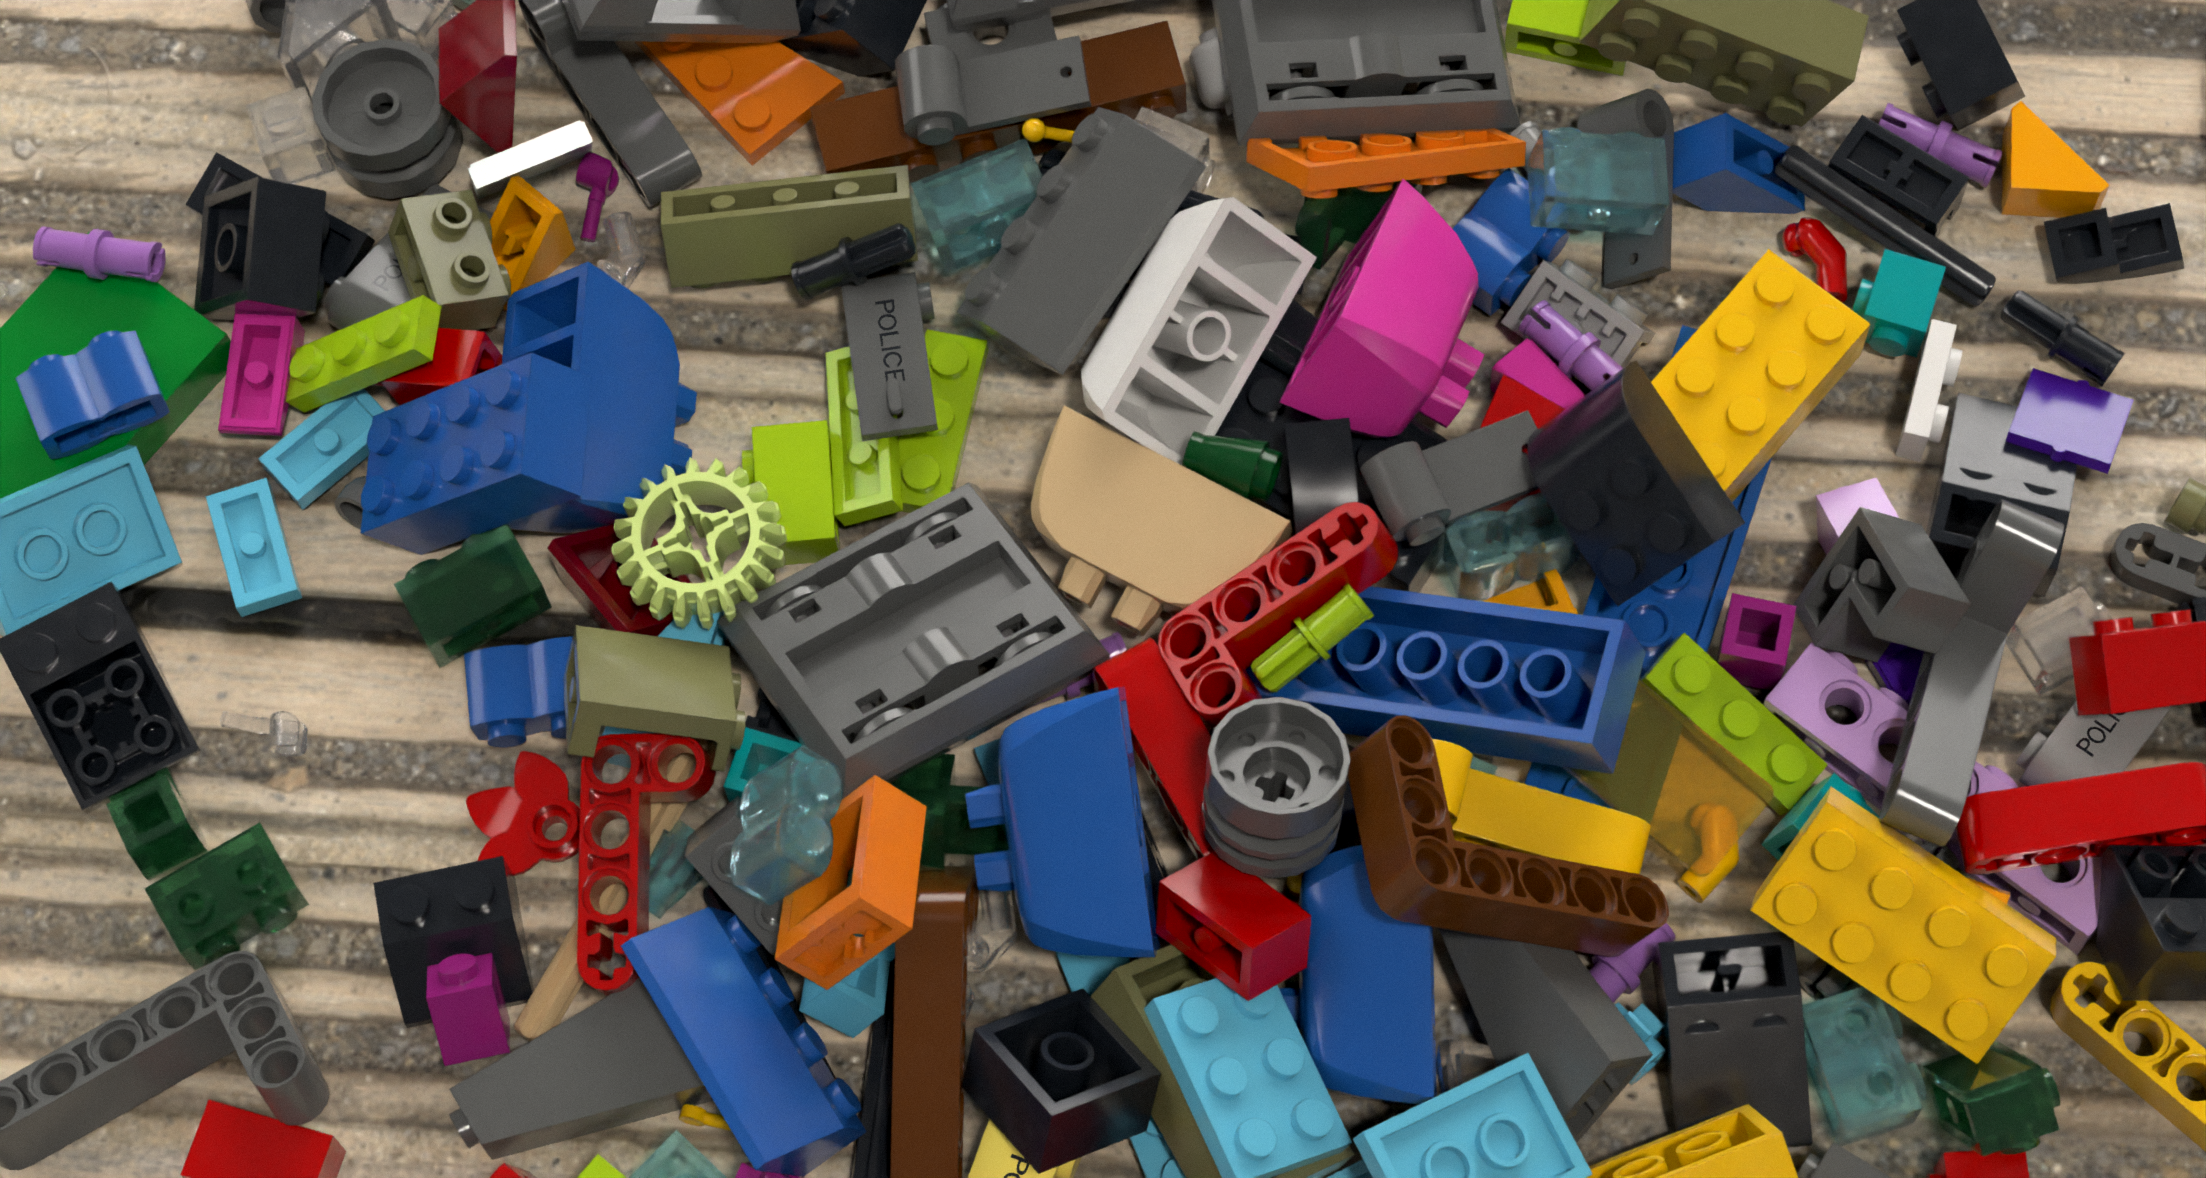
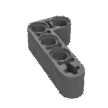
(613, 103)

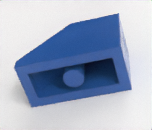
(1731, 169)

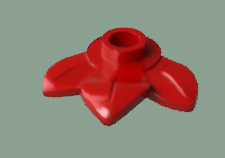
(521, 815)

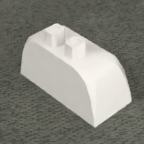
(1192, 325)

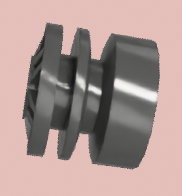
(1274, 787)

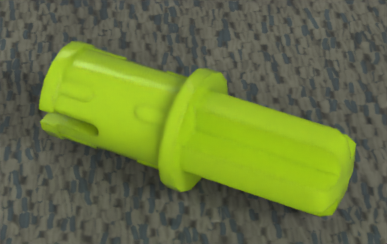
(1311, 639)

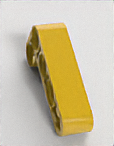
(1535, 820)
(2149, 1076)

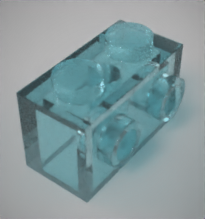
(1597, 181)
(979, 200)
(1860, 1065)

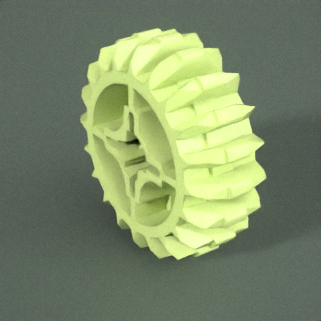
(674, 554)

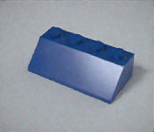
(747, 1041)

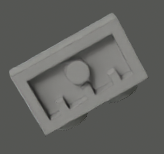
(1571, 295)

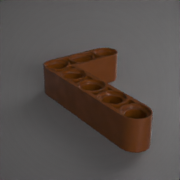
(1474, 888)
(932, 1026)

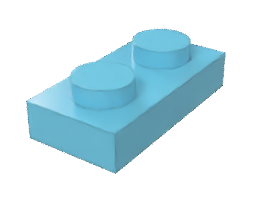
(322, 447)
(253, 547)

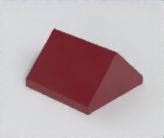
(480, 69)
(591, 575)

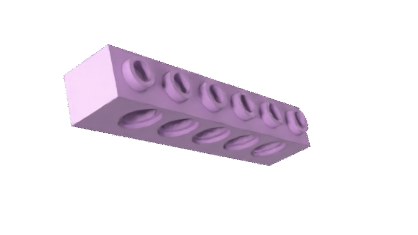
(1852, 753)

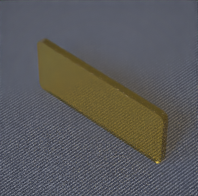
(1680, 784)

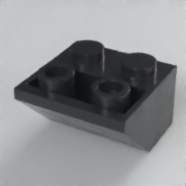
(854, 34)
(2154, 921)

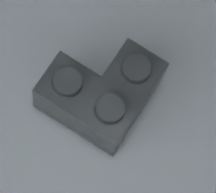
(1881, 588)

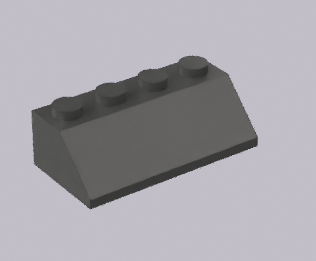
(1079, 239)

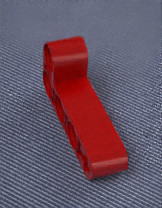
(1363, 556)
(1164, 734)
(2083, 817)
(631, 861)

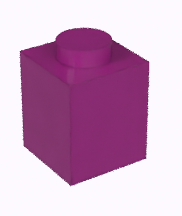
(1756, 640)
(468, 1008)

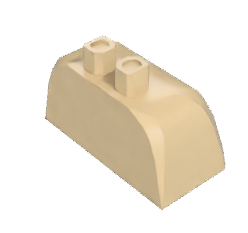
(1141, 523)

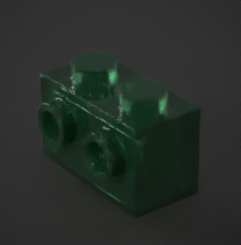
(472, 594)
(227, 897)
(1994, 1103)

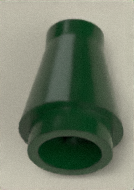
(1235, 463)

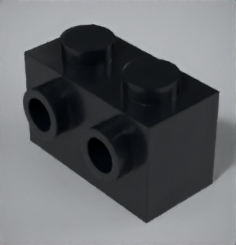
(1961, 58)

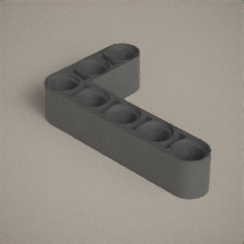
(1958, 681)
(155, 1046)

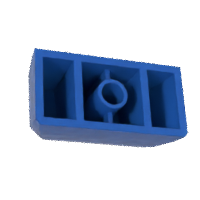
(636, 393)
(1071, 830)
(1365, 989)

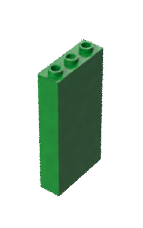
(62, 319)

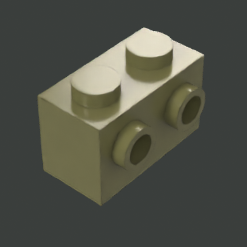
(450, 258)

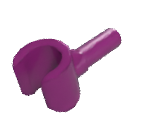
(602, 178)

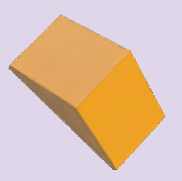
(2043, 172)
(528, 235)

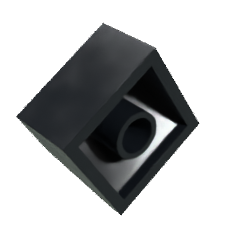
(261, 250)
(447, 914)

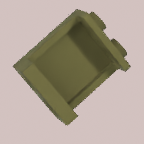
(651, 688)

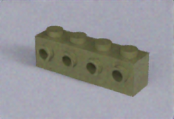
(770, 224)

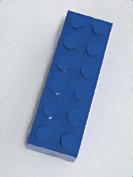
(1481, 677)

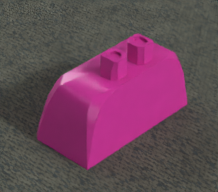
(1392, 326)

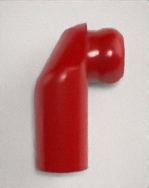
(1826, 252)

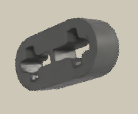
(2171, 565)

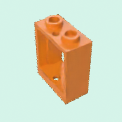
(882, 838)

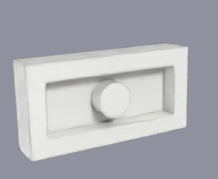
(1936, 367)

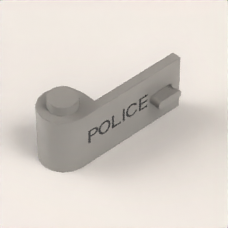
(2088, 745)

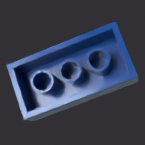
(476, 454)

